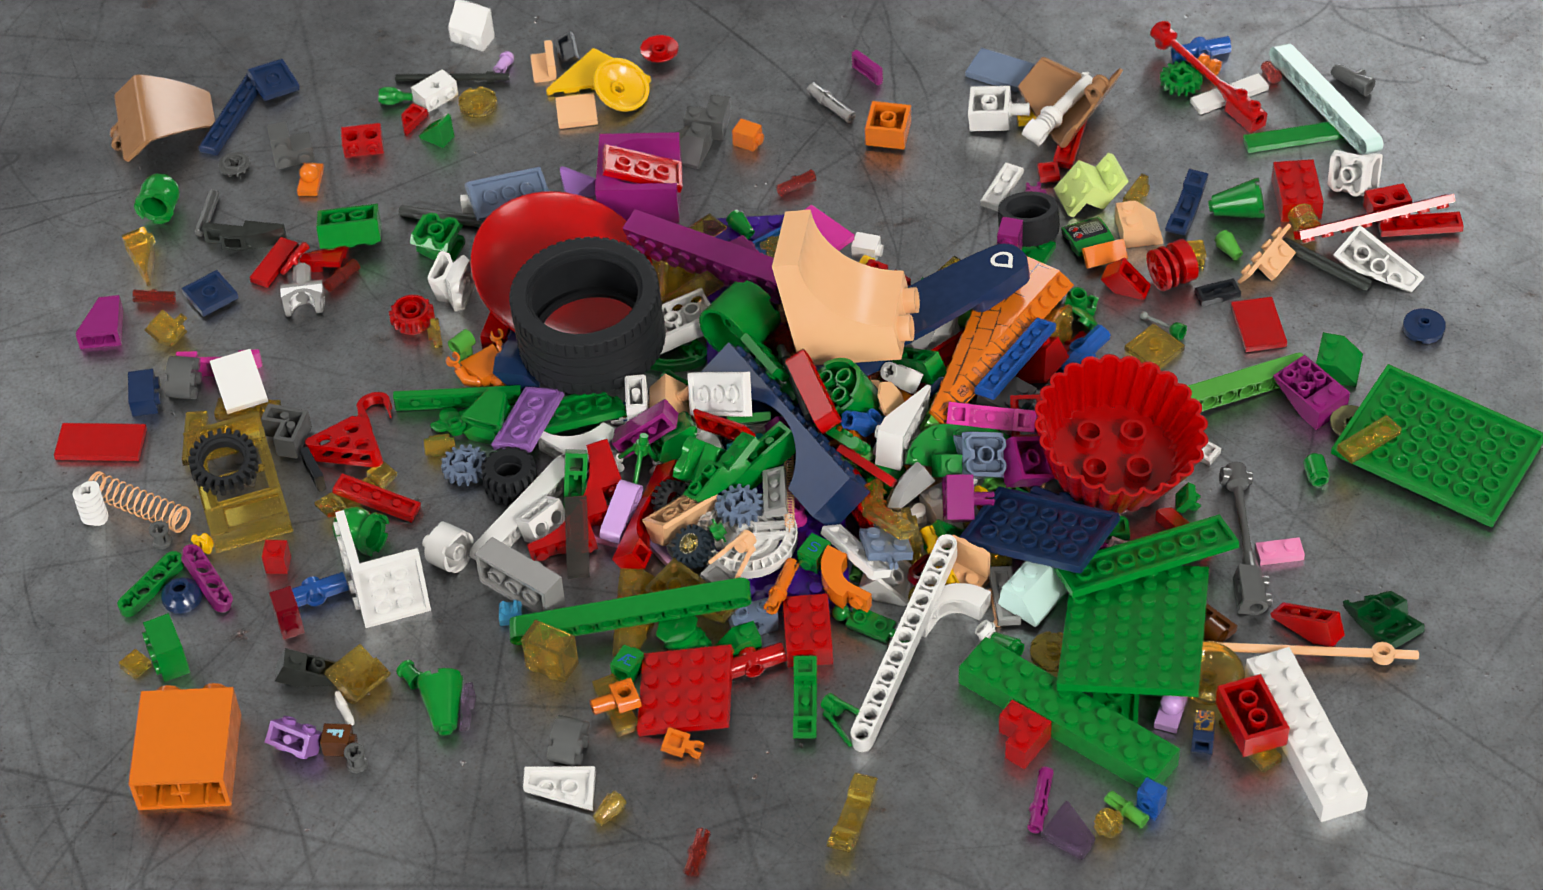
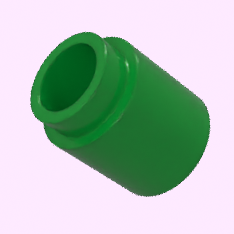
(1316, 469)

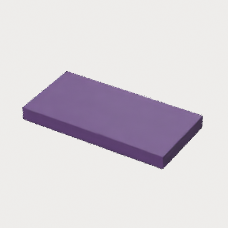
(528, 418)

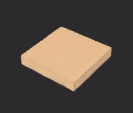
(576, 111)

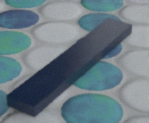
(229, 117)

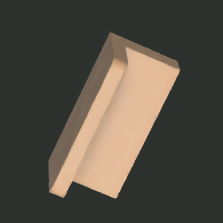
(544, 64)

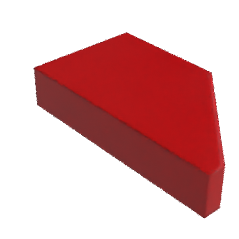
(413, 117)

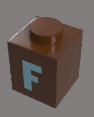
(336, 738)

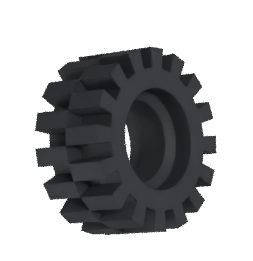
(664, 491)

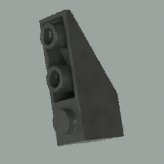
(302, 669)

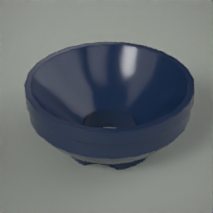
(184, 600)

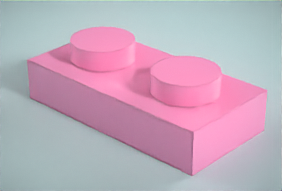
(1279, 551)

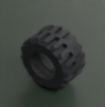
(505, 463)

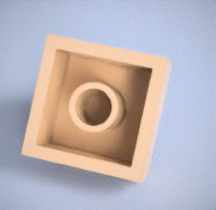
(673, 391)

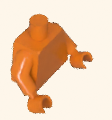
(478, 368)

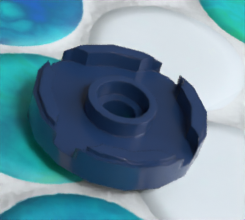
(1424, 325)

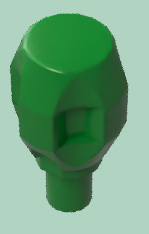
(392, 96)

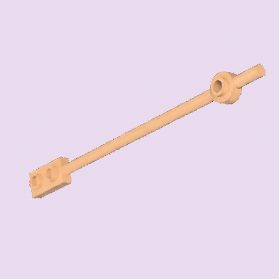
(1381, 652)

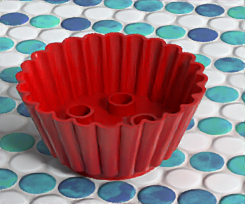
(1119, 431)

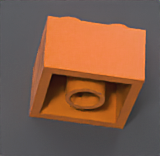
(888, 125)

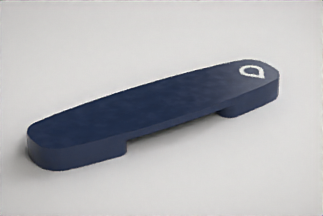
(968, 284)

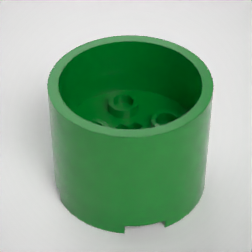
(736, 311)
(849, 386)

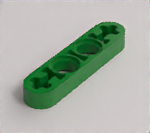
(153, 585)

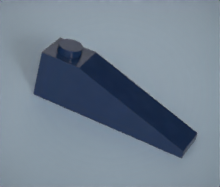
(509, 365)

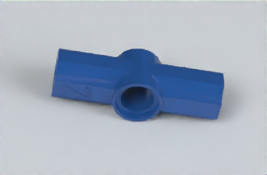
(1200, 45)
(1086, 346)
(862, 422)
(315, 590)

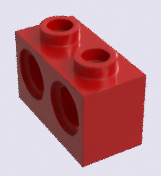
(362, 140)
(1386, 197)

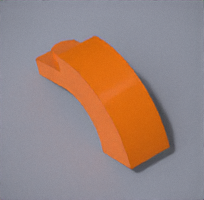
(838, 588)

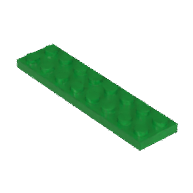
(1151, 555)

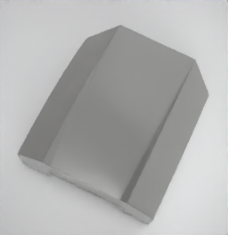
(909, 486)

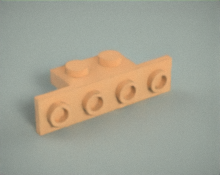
(1272, 258)

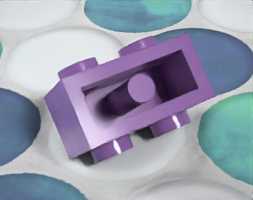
(294, 737)

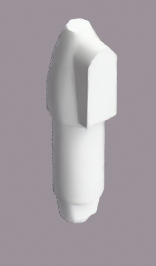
(343, 707)

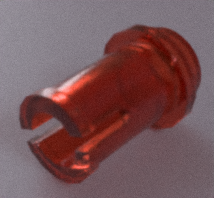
(1273, 75)

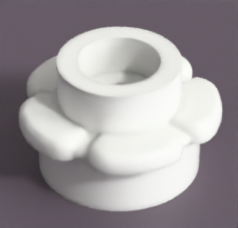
(985, 629)

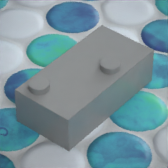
(519, 577)

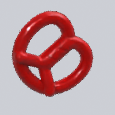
(293, 259)

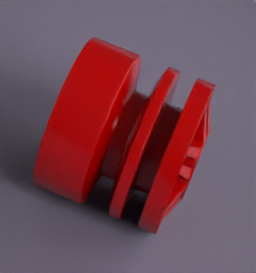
(1172, 264)

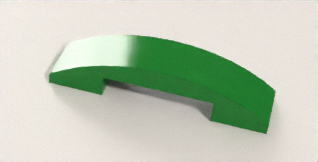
(805, 697)

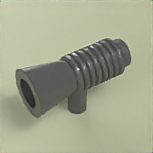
(1354, 78)

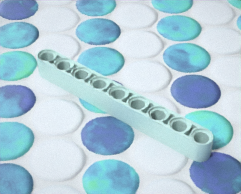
(1326, 99)

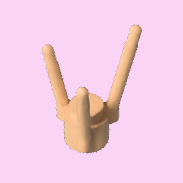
(742, 543)

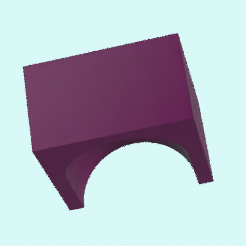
(625, 196)

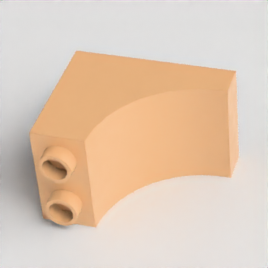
(838, 303)

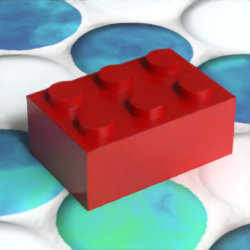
(1296, 184)
(808, 628)
(1252, 715)

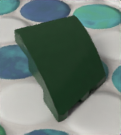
(1385, 618)

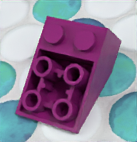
(1311, 391)

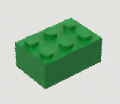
(349, 226)

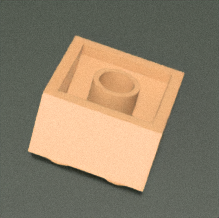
(1137, 225)

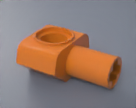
(622, 697)

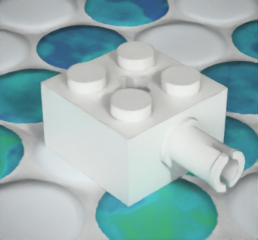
(992, 108)

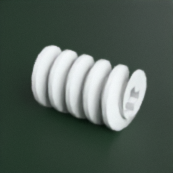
(90, 503)

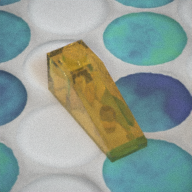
(141, 251)

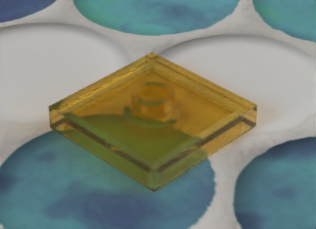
(1154, 346)

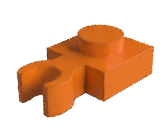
(678, 743)

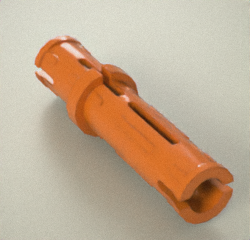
(779, 591)

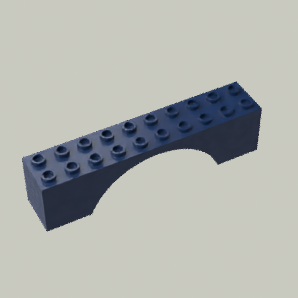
(820, 476)

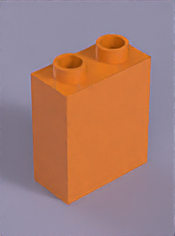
(185, 747)

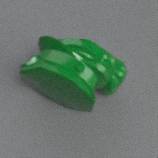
(682, 634)

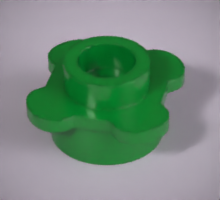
(717, 531)

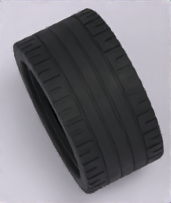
(581, 271)

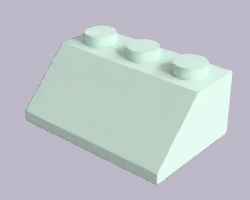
(1032, 592)

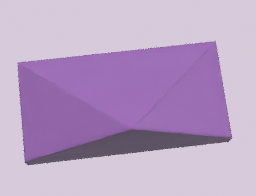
(577, 183)

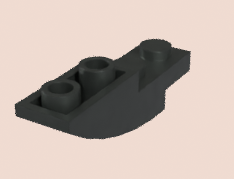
(246, 237)

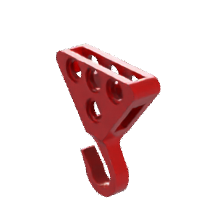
(358, 440)

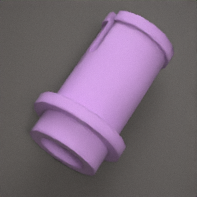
(505, 60)

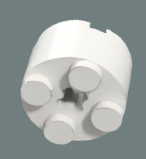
(448, 547)

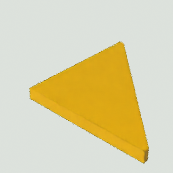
(581, 74)

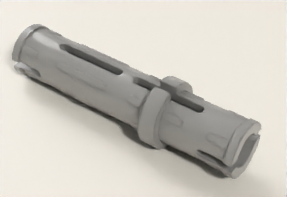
(825, 98)

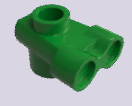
(1079, 298)

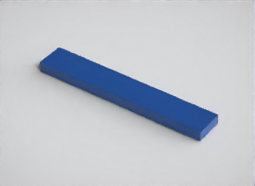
(1015, 358)

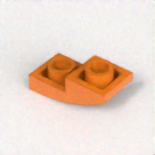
(1104, 253)

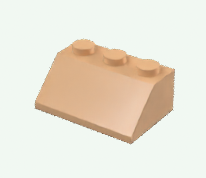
(676, 515)

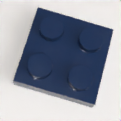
(273, 79)
(210, 293)

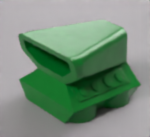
(437, 235)
(486, 416)
(694, 457)

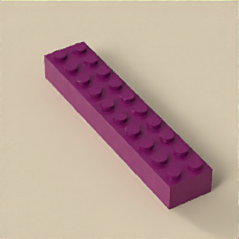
(700, 252)

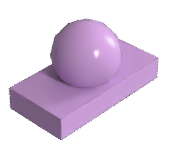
(1170, 713)

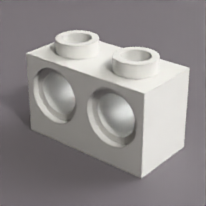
(541, 519)

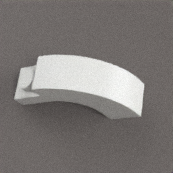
(962, 599)

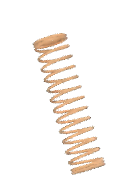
(173, 523)

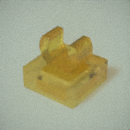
(876, 493)

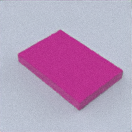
(831, 230)

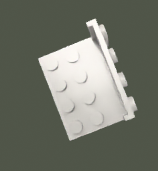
(386, 586)

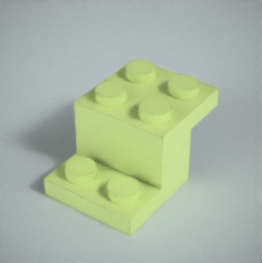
(1091, 185)

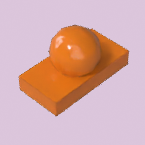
(310, 179)

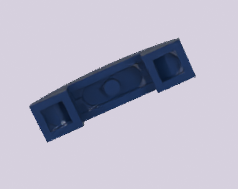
(1188, 202)

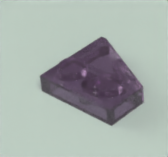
(1069, 832)

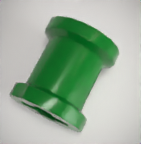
(409, 673)

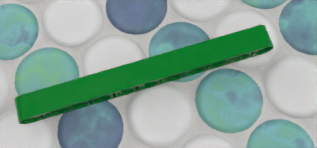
(639, 609)

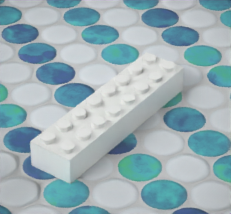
(1312, 742)

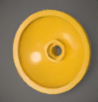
(626, 79)

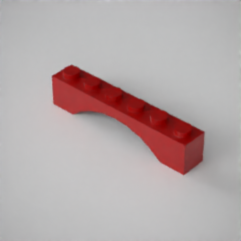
(634, 546)

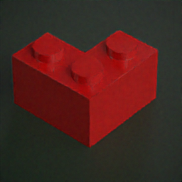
(1026, 733)

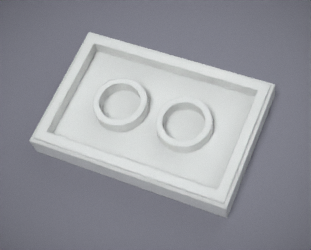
(238, 381)

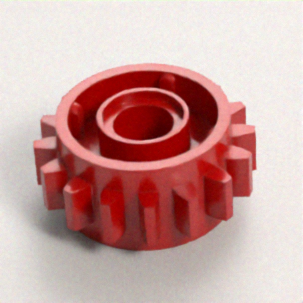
(411, 314)

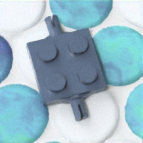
(884, 547)

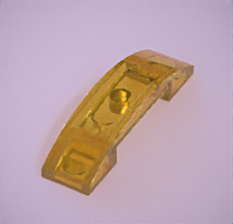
(378, 476)
(854, 813)

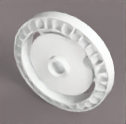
(768, 535)

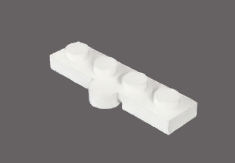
(848, 544)

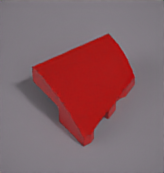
(324, 258)

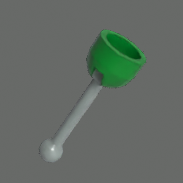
(1176, 330)

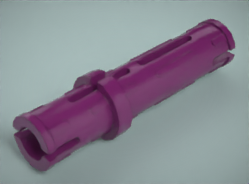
(1039, 806)

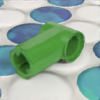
(462, 344)

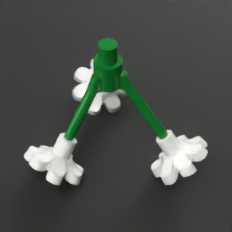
(641, 449)

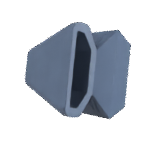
(981, 454)

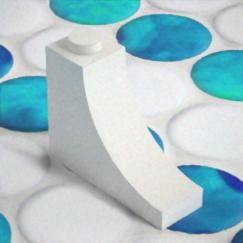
(556, 445)

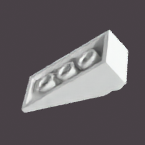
(900, 429)

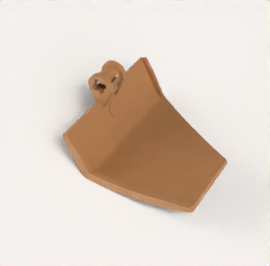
(1050, 82)
(156, 109)

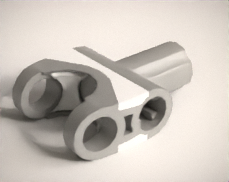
(302, 291)

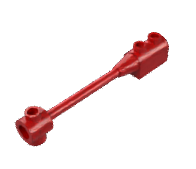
(1238, 102)

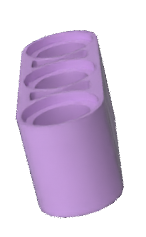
(620, 511)

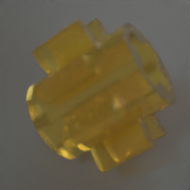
(1108, 822)

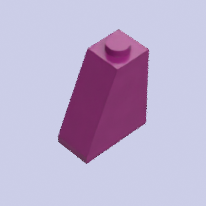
(102, 324)

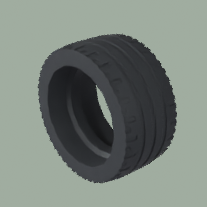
(1038, 214)

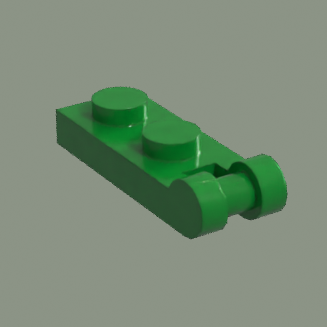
(849, 440)

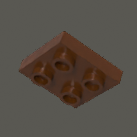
(1217, 626)

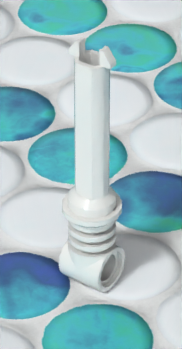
(1051, 116)

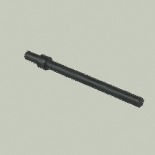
(489, 77)
(783, 355)

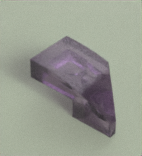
(467, 702)

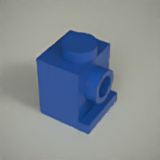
(1151, 798)

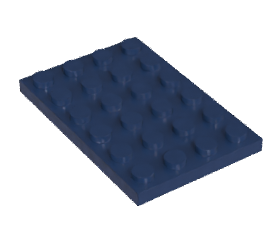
(1041, 529)

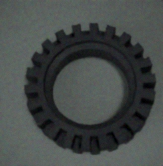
(216, 483)

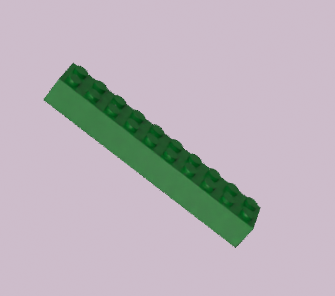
(1074, 716)

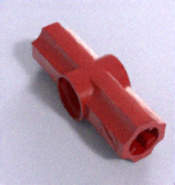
(754, 661)

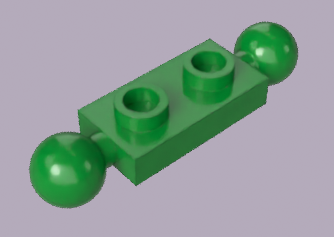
(867, 623)

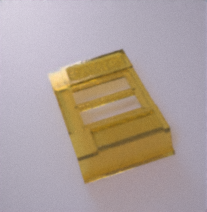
(251, 515)

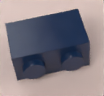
(143, 393)

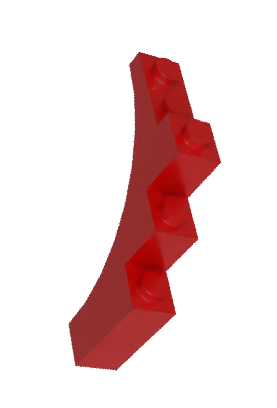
(601, 485)

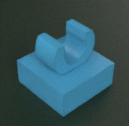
(508, 610)

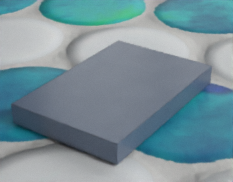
(998, 69)

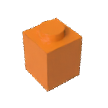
(747, 135)

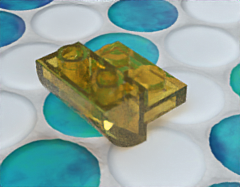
(357, 674)

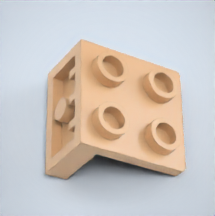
(971, 563)

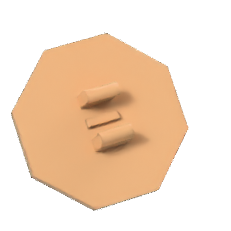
(889, 397)

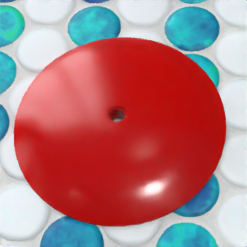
(526, 227)

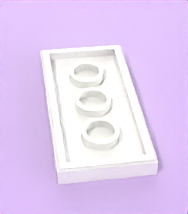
(720, 393)

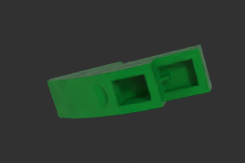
(720, 475)

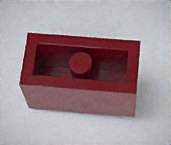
(286, 612)

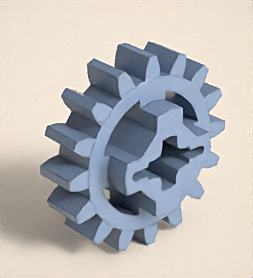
(463, 465)
(739, 505)

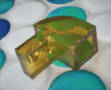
(166, 329)

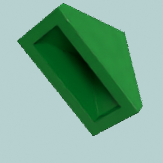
(439, 131)

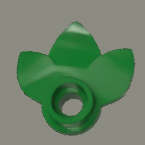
(450, 421)

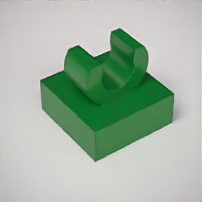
(1187, 498)

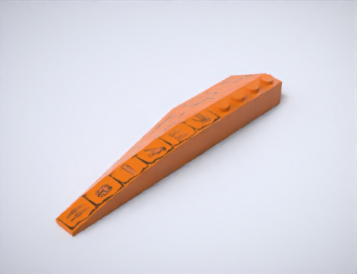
(993, 332)

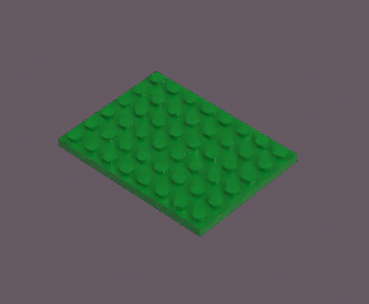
(1445, 446)
(1137, 636)

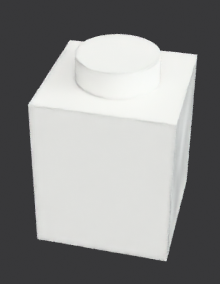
(866, 245)

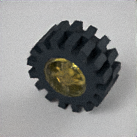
(693, 546)

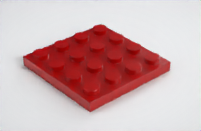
(685, 690)

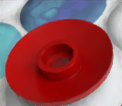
(659, 48)

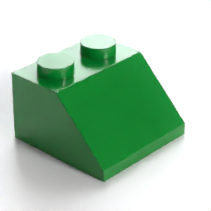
(1339, 359)

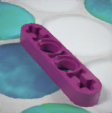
(210, 576)

